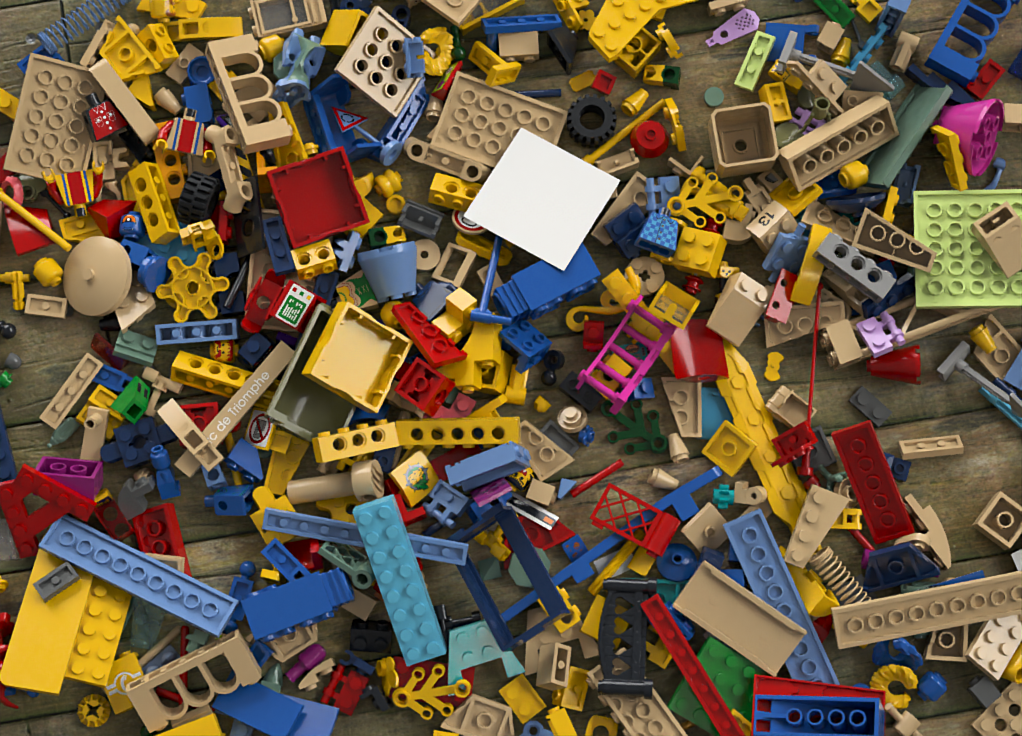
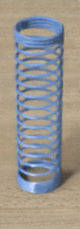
(47, 42)

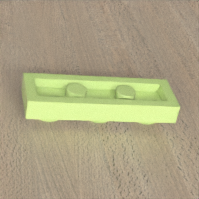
(755, 61)

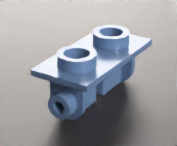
(411, 48)

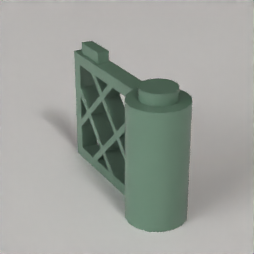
(358, 567)

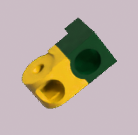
(662, 76)
(385, 236)

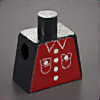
(102, 118)

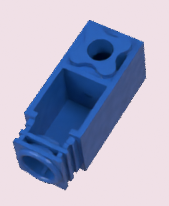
(545, 286)
(301, 603)

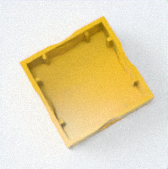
(357, 357)

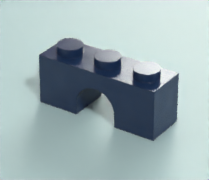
(229, 267)

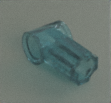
(893, 79)

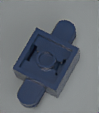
(136, 442)

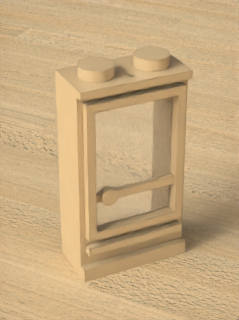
(284, 16)

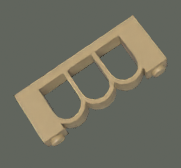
(245, 50)
(157, 716)

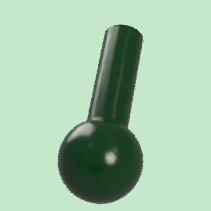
(458, 52)

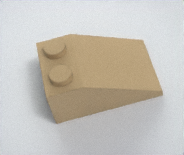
(738, 308)

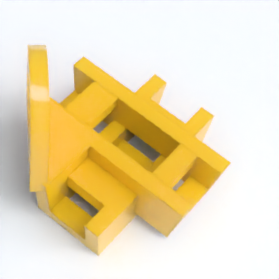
(209, 237)

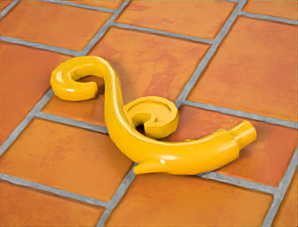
(605, 298)

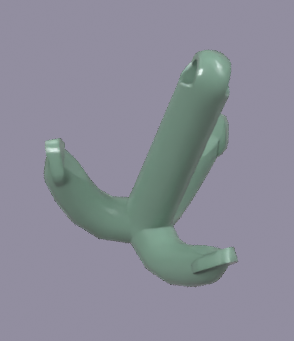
(831, 479)

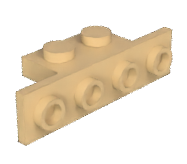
(821, 82)

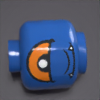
(132, 226)

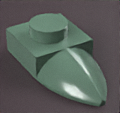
(273, 678)

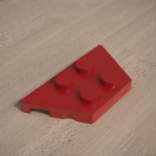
(541, 536)

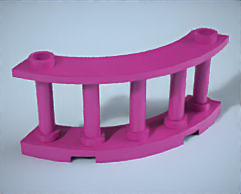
(641, 366)

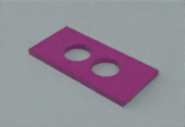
(490, 491)

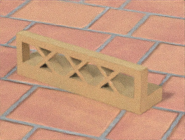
(71, 390)

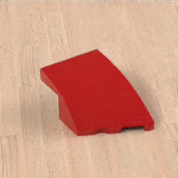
(23, 234)

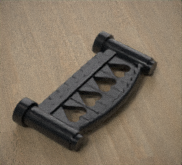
(632, 681)

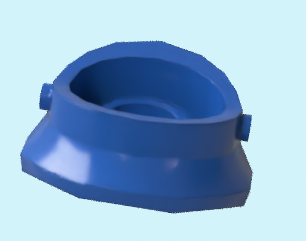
(153, 272)

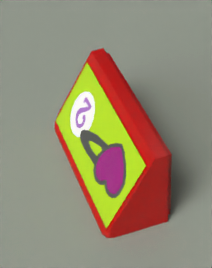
(444, 84)

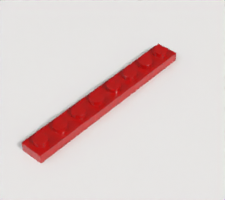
(691, 667)

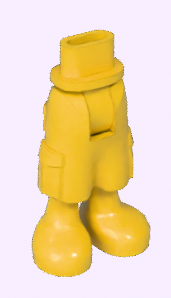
(728, 207)

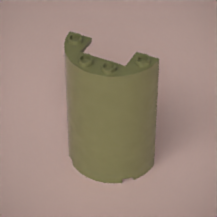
(301, 404)

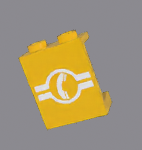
(123, 672)

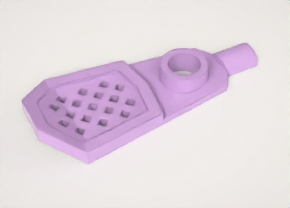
(732, 30)

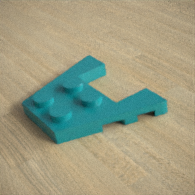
(473, 646)

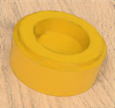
(395, 204)

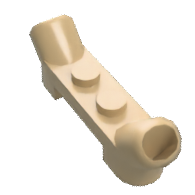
(446, 160)
(238, 191)

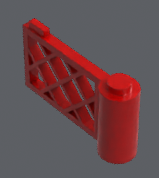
(657, 536)

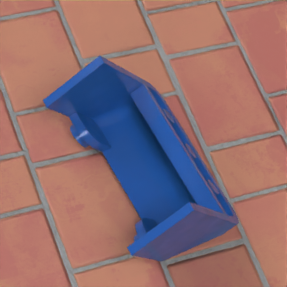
(323, 124)

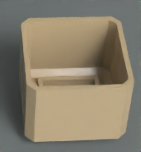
(750, 125)

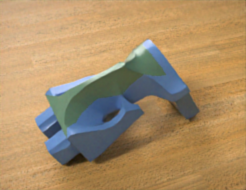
(298, 80)

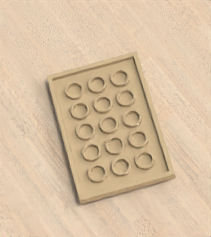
(50, 119)
(485, 119)

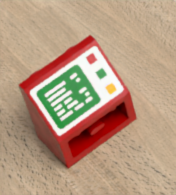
(296, 306)

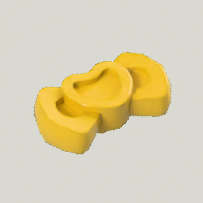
(773, 366)

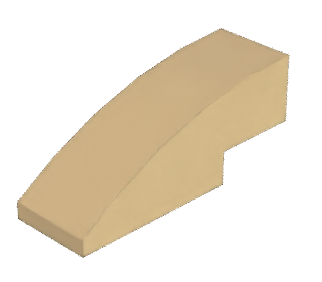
(845, 290)

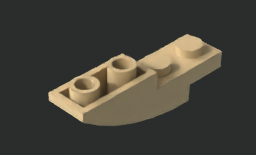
(190, 435)
(928, 521)

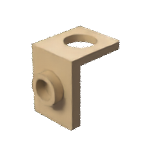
(680, 170)

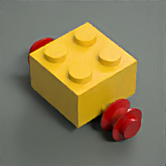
(699, 254)

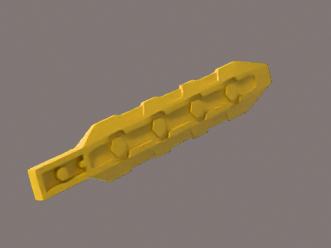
(749, 415)

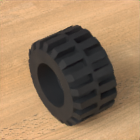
(597, 106)
(198, 197)

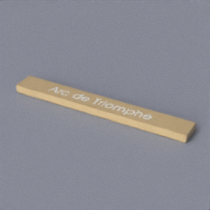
(240, 403)

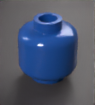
(931, 686)

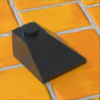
(564, 46)

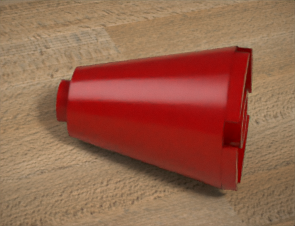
(897, 365)

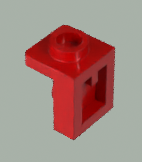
(593, 335)

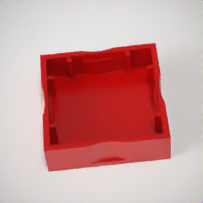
(317, 197)

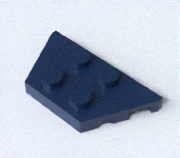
(896, 567)

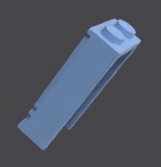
(488, 466)

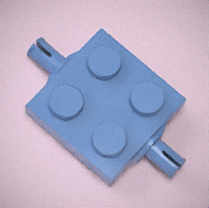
(786, 253)

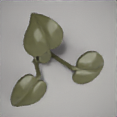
(789, 132)

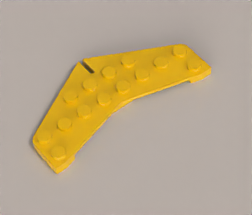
(621, 21)

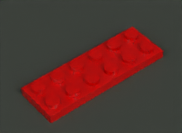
(872, 482)

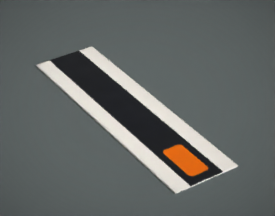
(532, 511)

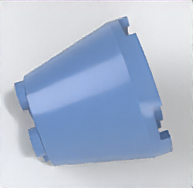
(391, 270)

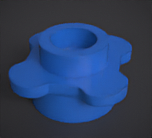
(586, 435)

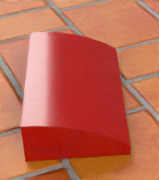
(160, 532)

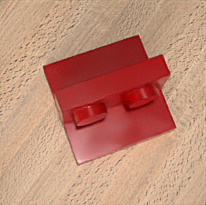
(412, 516)

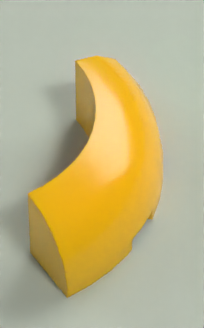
(812, 592)

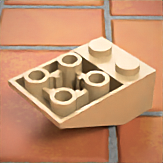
(1001, 237)

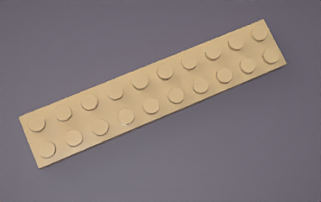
(928, 610)

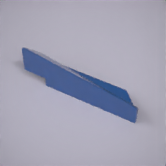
(401, 127)

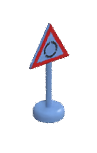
(348, 120)

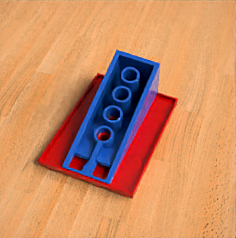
(815, 709)

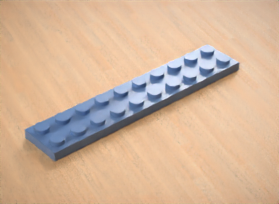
(139, 575)
(774, 585)

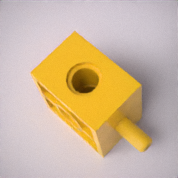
(638, 53)

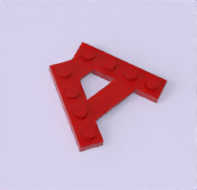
(60, 502)

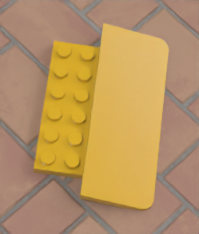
(68, 635)

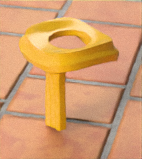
(597, 720)

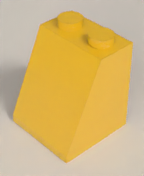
(342, 30)

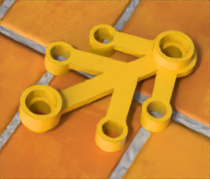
(701, 200)
(428, 693)

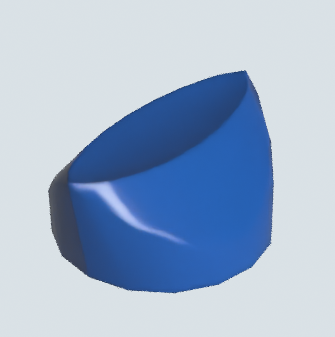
(199, 71)

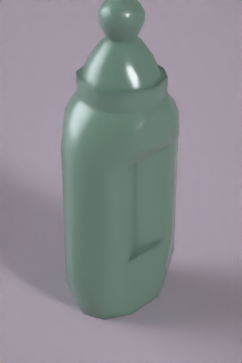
(63, 431)

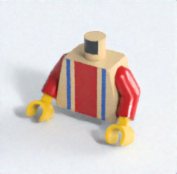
(185, 137)

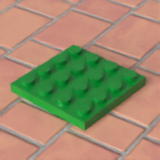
(732, 678)

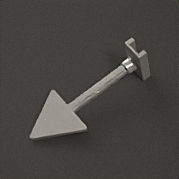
(863, 78)
(956, 362)

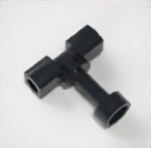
(446, 622)

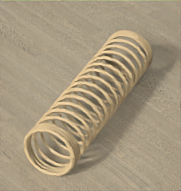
(820, 556)

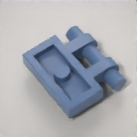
(667, 187)
(448, 497)

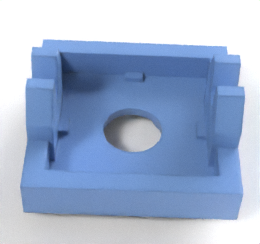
(347, 250)

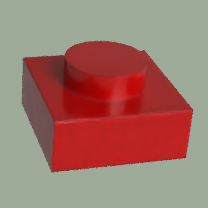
(603, 82)

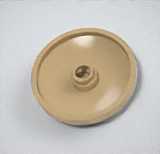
(97, 276)

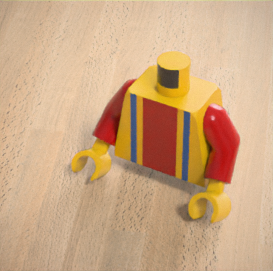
(76, 188)

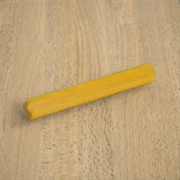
(615, 563)

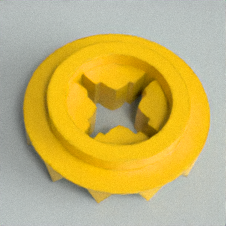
(103, 711)

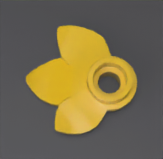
(390, 678)

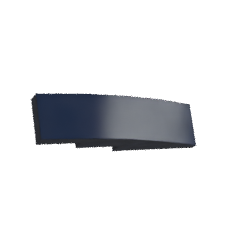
(918, 77)

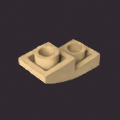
(310, 680)

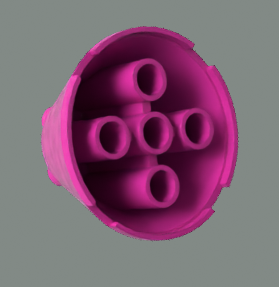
(977, 130)

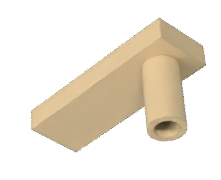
(94, 433)

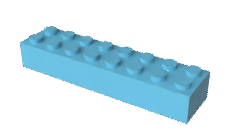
(400, 580)

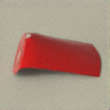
(698, 353)

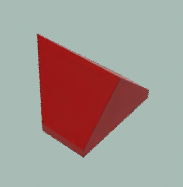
(108, 215)

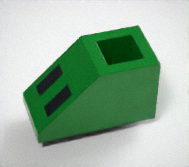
(132, 400)

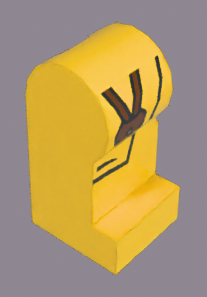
(789, 80)

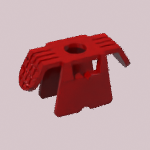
(272, 289)

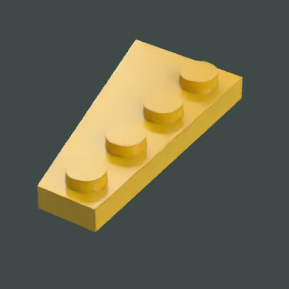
(283, 467)

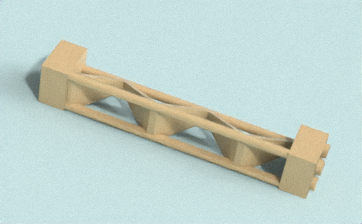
(843, 346)

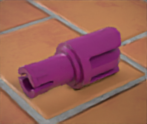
(307, 661)

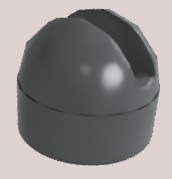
(13, 361)

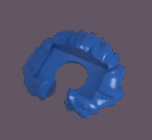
(908, 657)

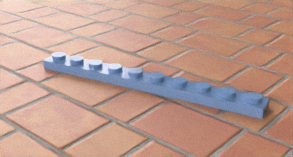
(349, 534)

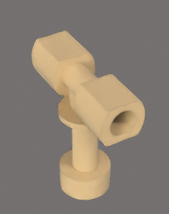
(161, 385)

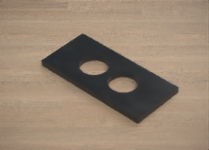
(255, 242)

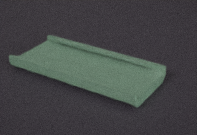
(912, 121)

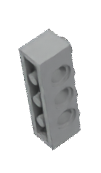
(858, 278)

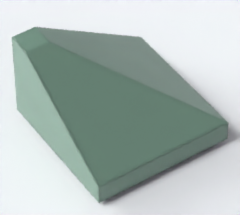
(489, 568)

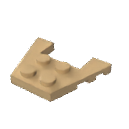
(551, 635)

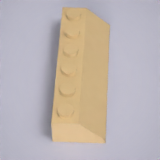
(838, 142)

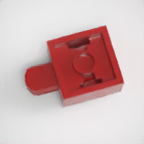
(423, 385)
(203, 418)

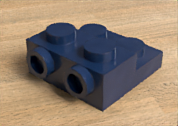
(624, 230)

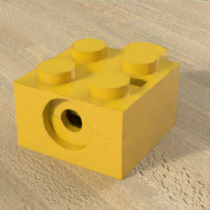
(264, 498)

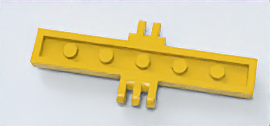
(624, 293)

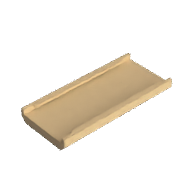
(739, 618)

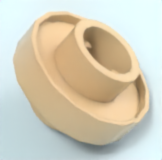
(572, 418)
(845, 489)

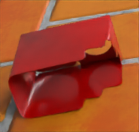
(112, 524)

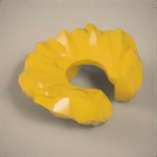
(443, 52)
(892, 672)

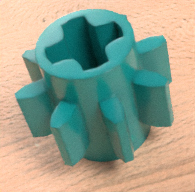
(723, 496)

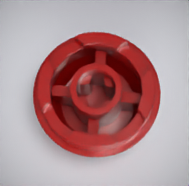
(649, 139)

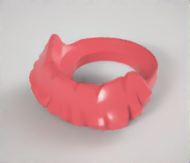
(16, 184)

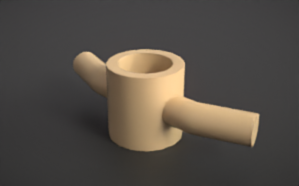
(905, 723)

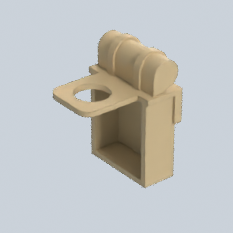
(788, 407)

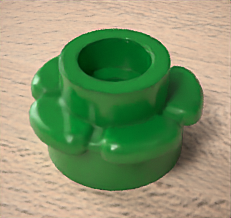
(5, 379)

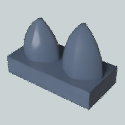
(166, 656)

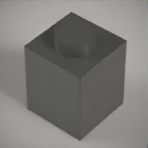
(983, 691)

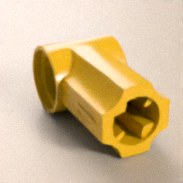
(517, 388)
(1013, 670)

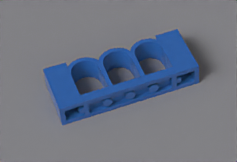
(951, 63)

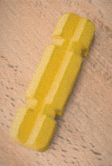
(18, 290)

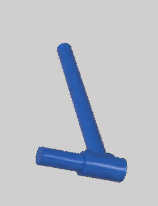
(482, 314)

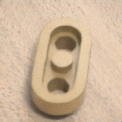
(919, 540)

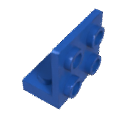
(528, 342)

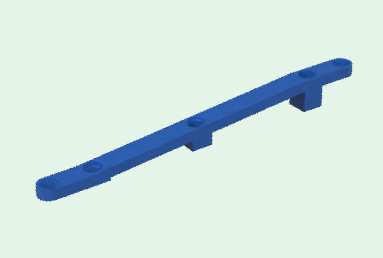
(579, 570)

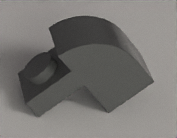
(131, 497)

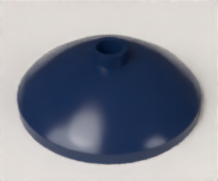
(856, 203)

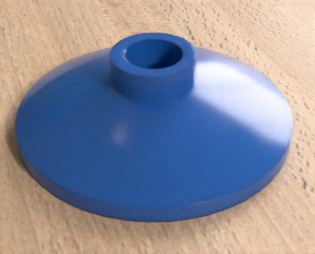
(674, 570)

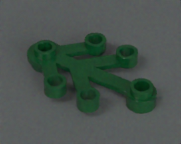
(637, 429)

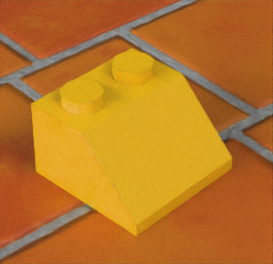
(496, 379)

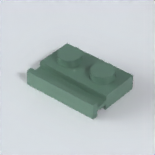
(135, 348)

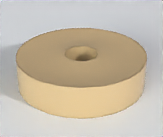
(434, 255)

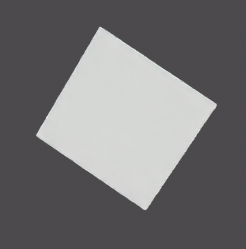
(542, 198)

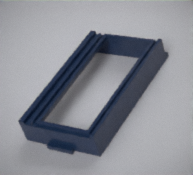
(532, 566)

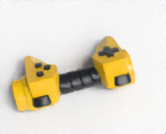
(723, 273)

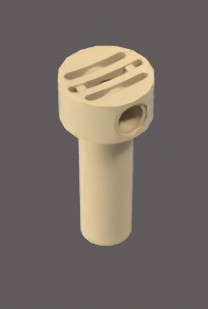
(363, 481)

